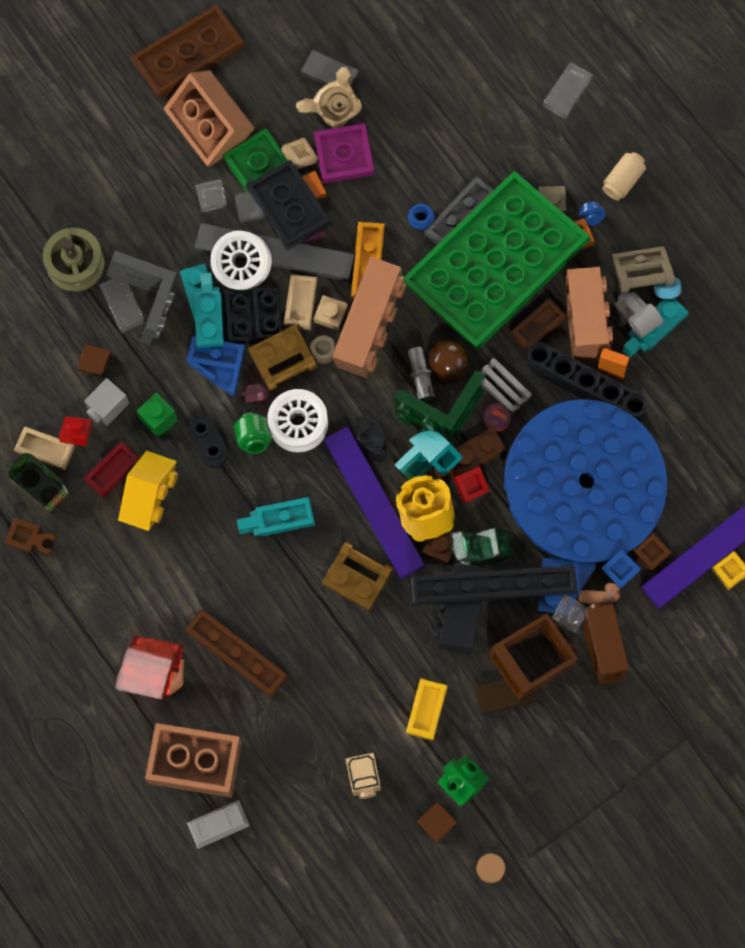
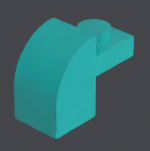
(428, 450)

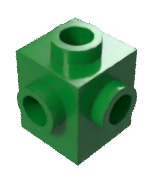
(462, 780)

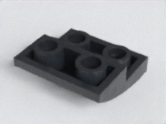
(251, 315)

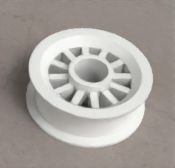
(220, 249)
(298, 397)

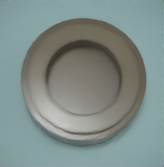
(322, 349)

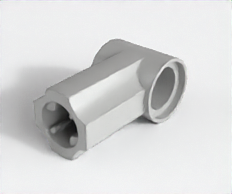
(641, 317)

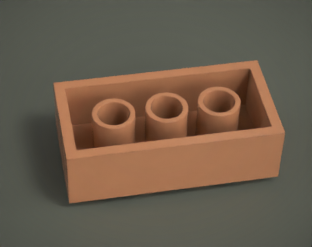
(369, 317)

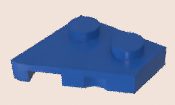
(218, 364)

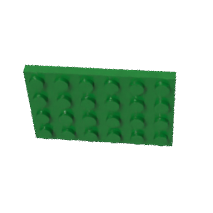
(496, 260)

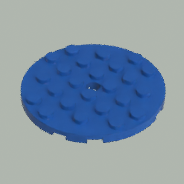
(546, 489)

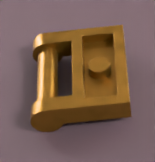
(278, 349)
(353, 584)

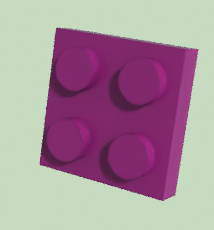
(344, 153)

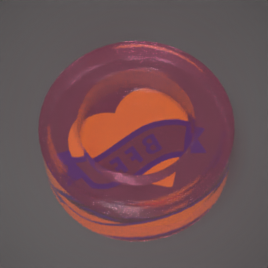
(497, 416)

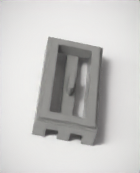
(487, 370)

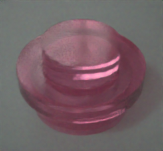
(255, 393)

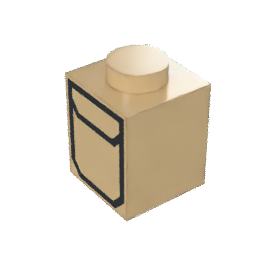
(363, 775)

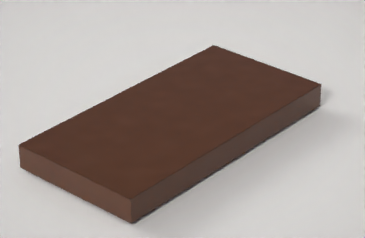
(187, 50)

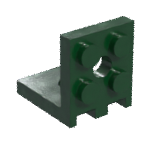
(416, 412)

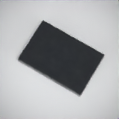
(288, 204)

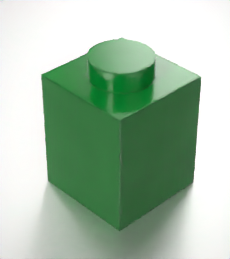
(157, 415)

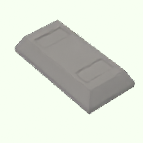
(218, 824)

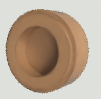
(490, 868)

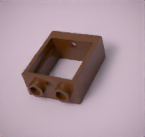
(605, 643)
(510, 670)

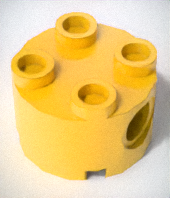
(425, 508)

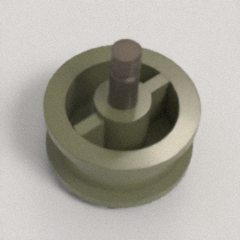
(73, 259)

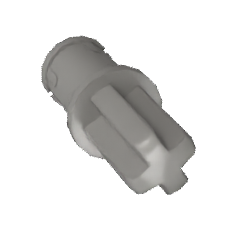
(421, 374)

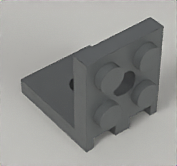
(150, 278)

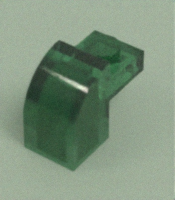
(482, 548)

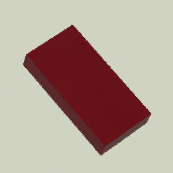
(111, 470)

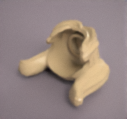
(329, 96)

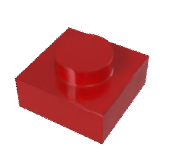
(75, 431)
(471, 484)

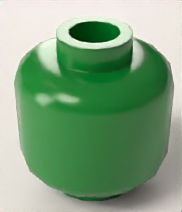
(252, 433)

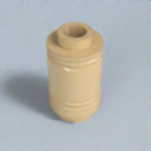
(624, 176)

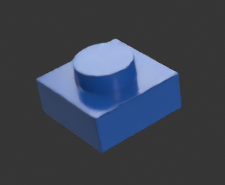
(621, 568)

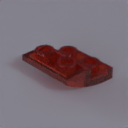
(149, 667)

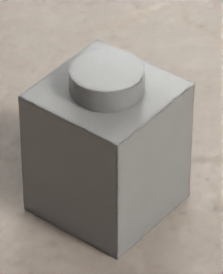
(106, 402)

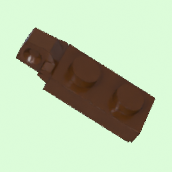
(475, 453)

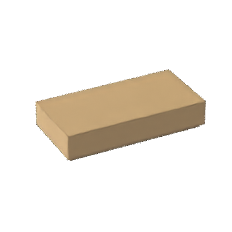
(300, 302)
(44, 448)

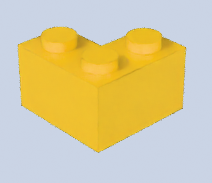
(145, 490)

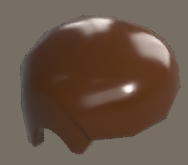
(448, 361)

